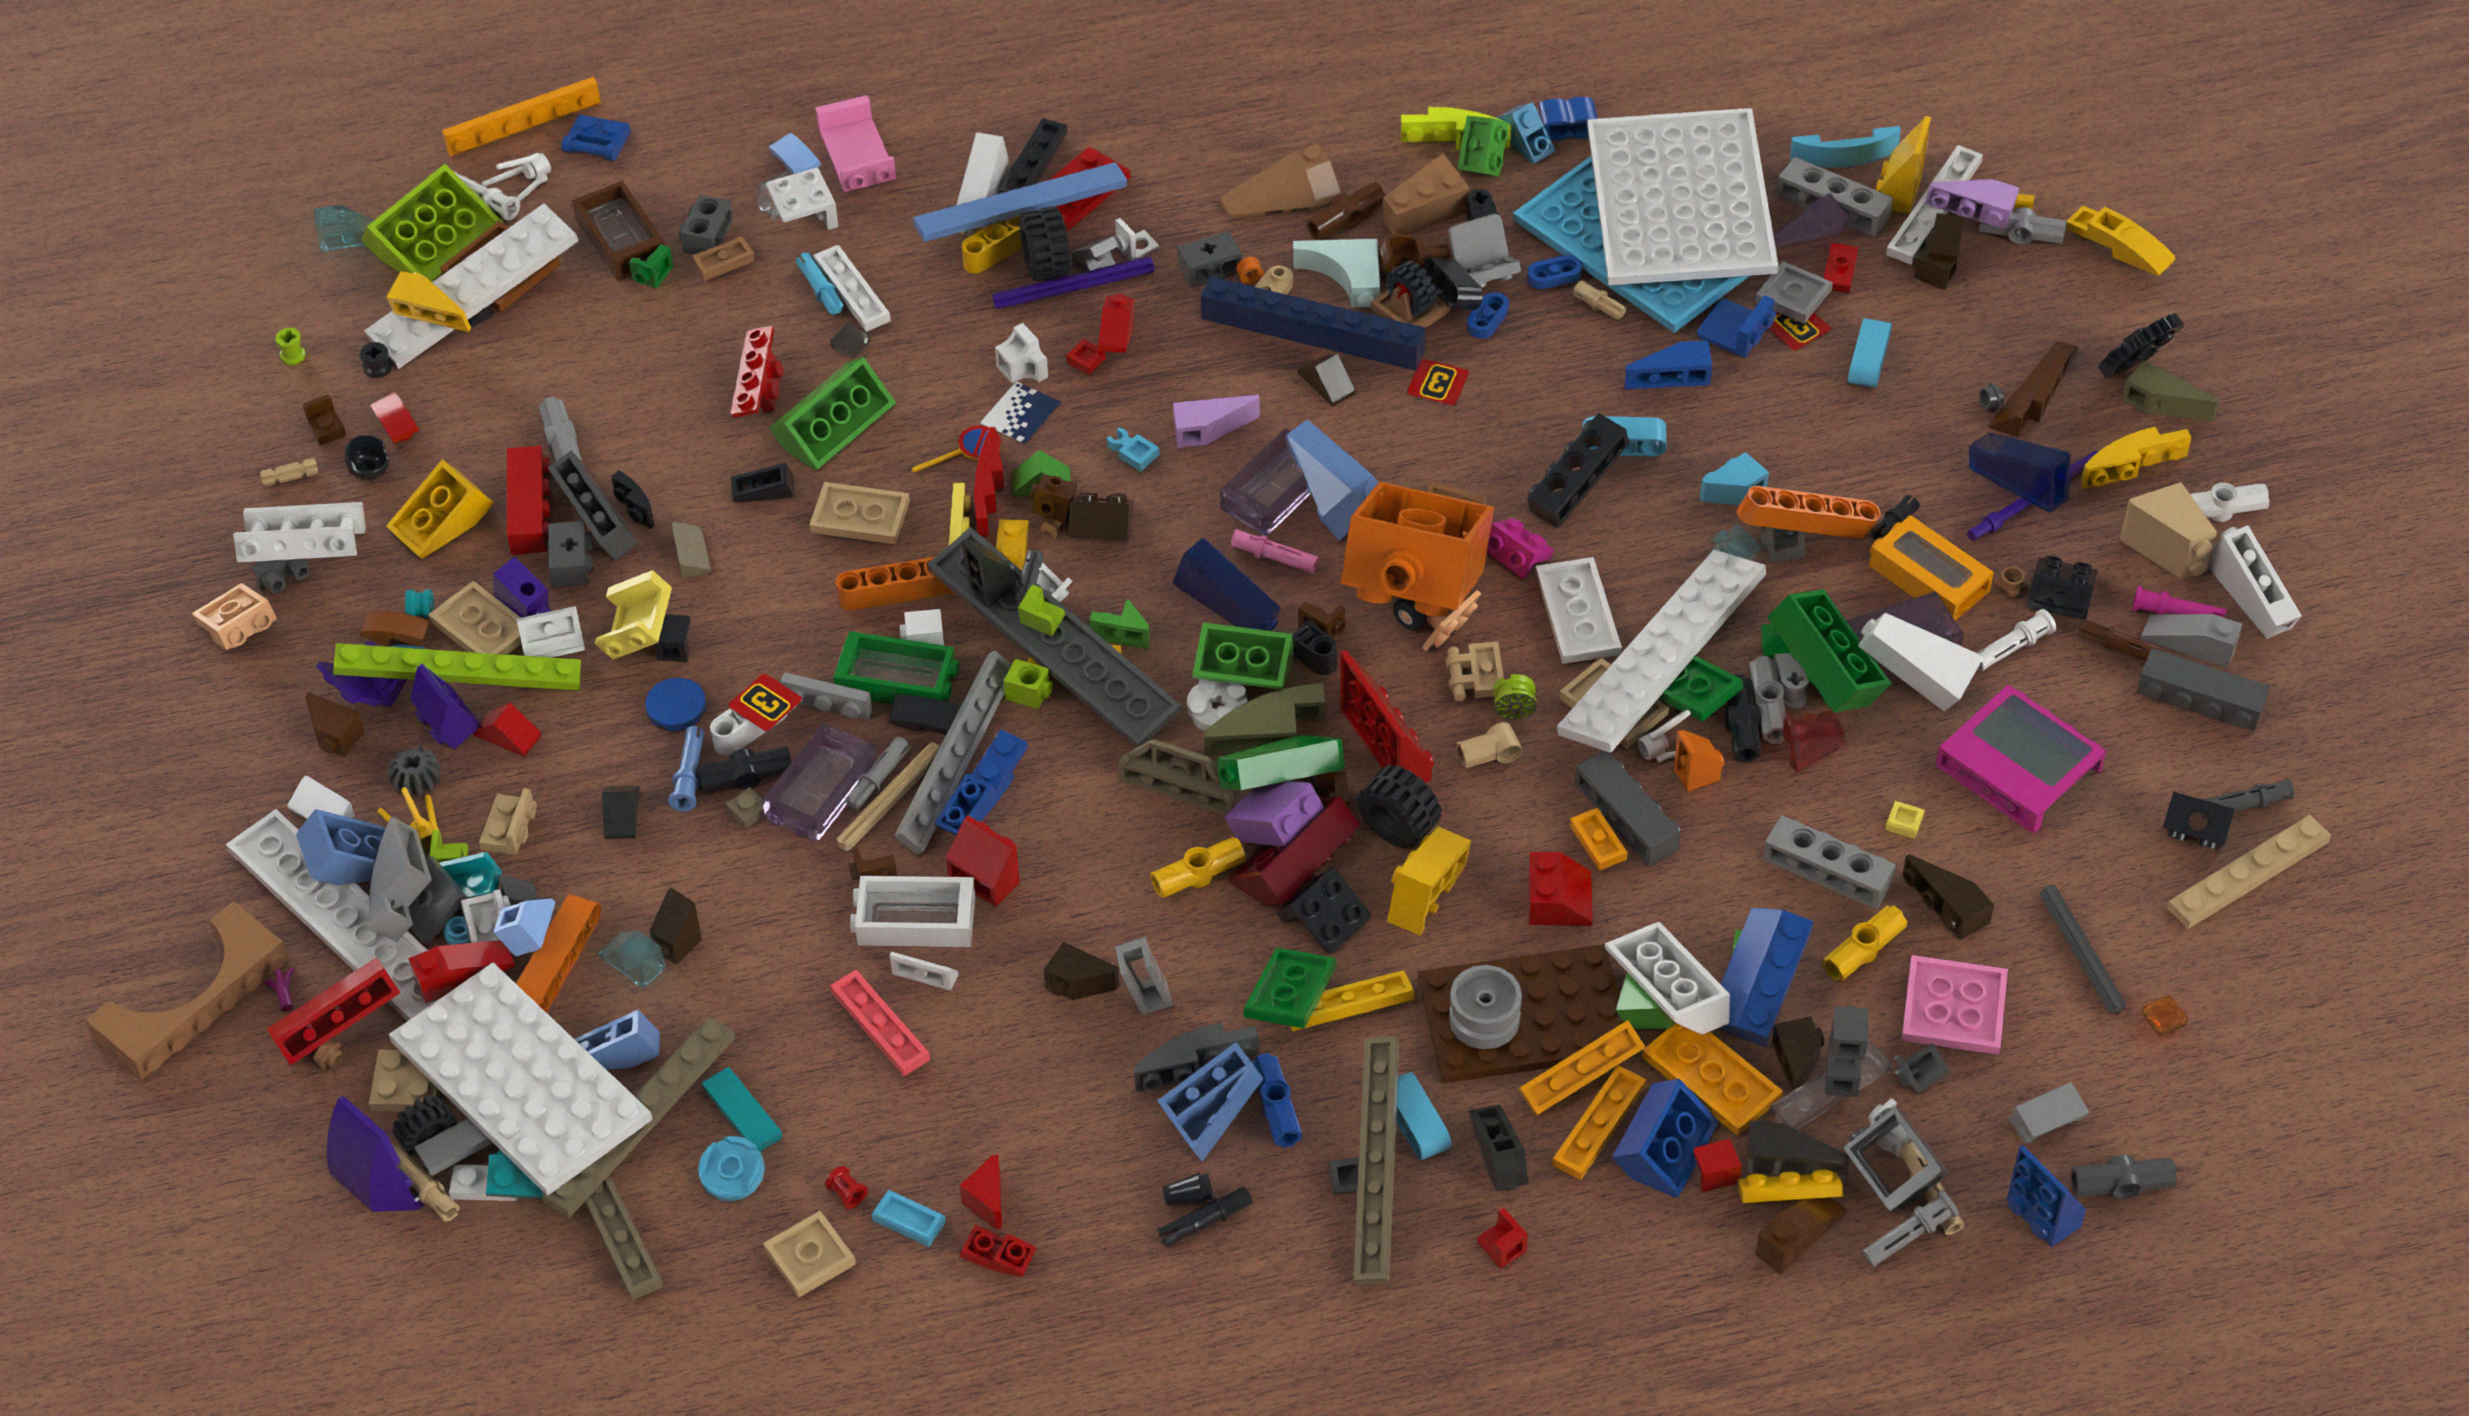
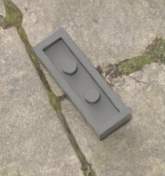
(829, 696)

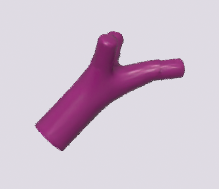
(282, 988)

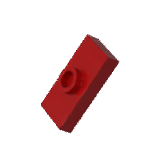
(1841, 266)

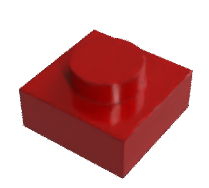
(1085, 357)

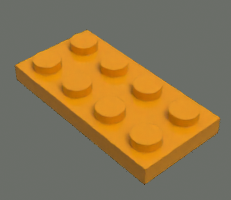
(1714, 1074)

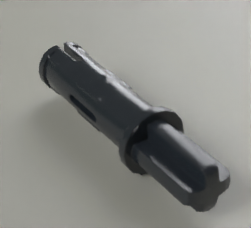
(1205, 1216)

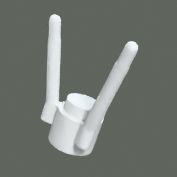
(533, 166)
(1655, 743)

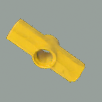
(1198, 867)
(1855, 952)

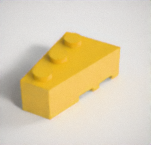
(1424, 876)

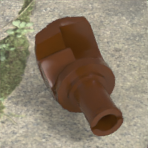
(1402, 248)

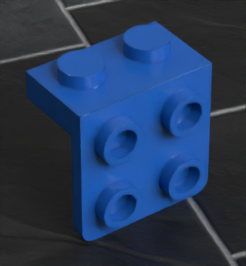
(1736, 326)

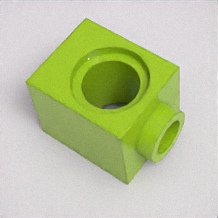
(1027, 684)

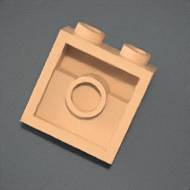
(235, 616)

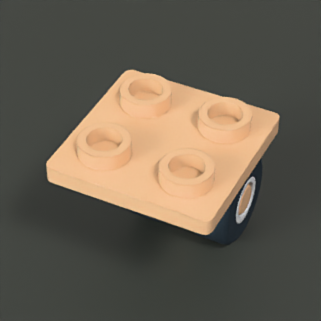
(1414, 620)

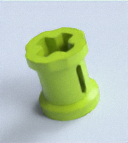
(289, 342)

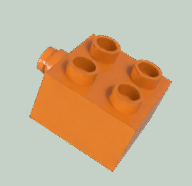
(1416, 548)

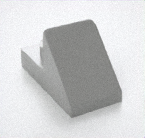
(1096, 254)

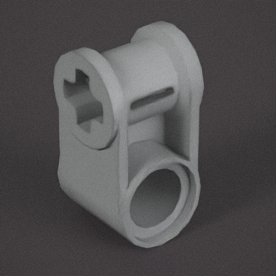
(1793, 680)

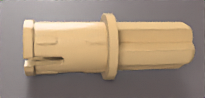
(1599, 300)

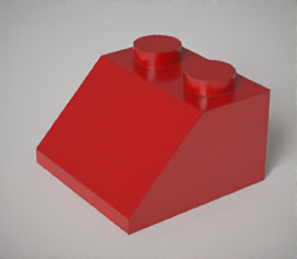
(1559, 891)

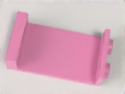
(854, 144)

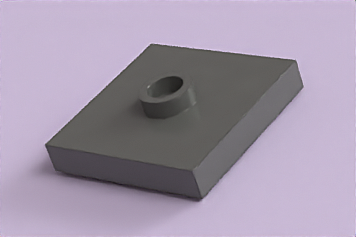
(435, 903)

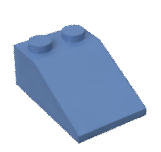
(339, 847)

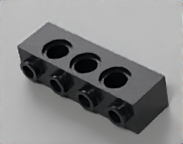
(1557, 506)

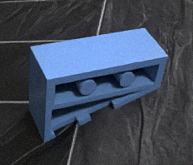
(1211, 1098)

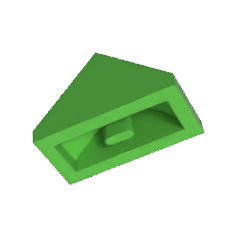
(1032, 471)
(1640, 1007)

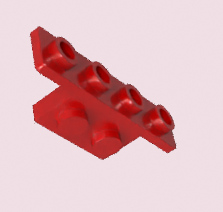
(757, 375)

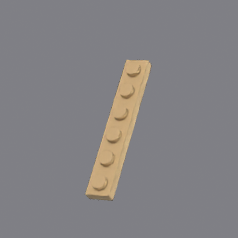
(2248, 871)

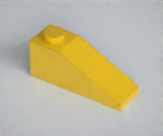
(421, 300)

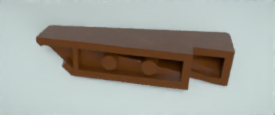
(2035, 392)

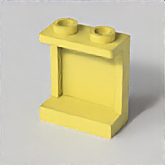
(638, 616)

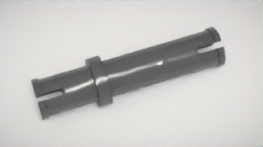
(2259, 796)

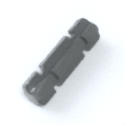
(1029, 573)

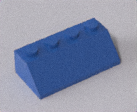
(1763, 971)

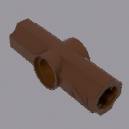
(1346, 211)

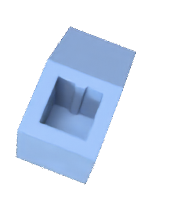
(524, 925)

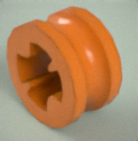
(1249, 270)

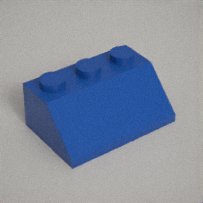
(1663, 1136)

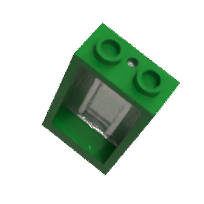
(896, 667)

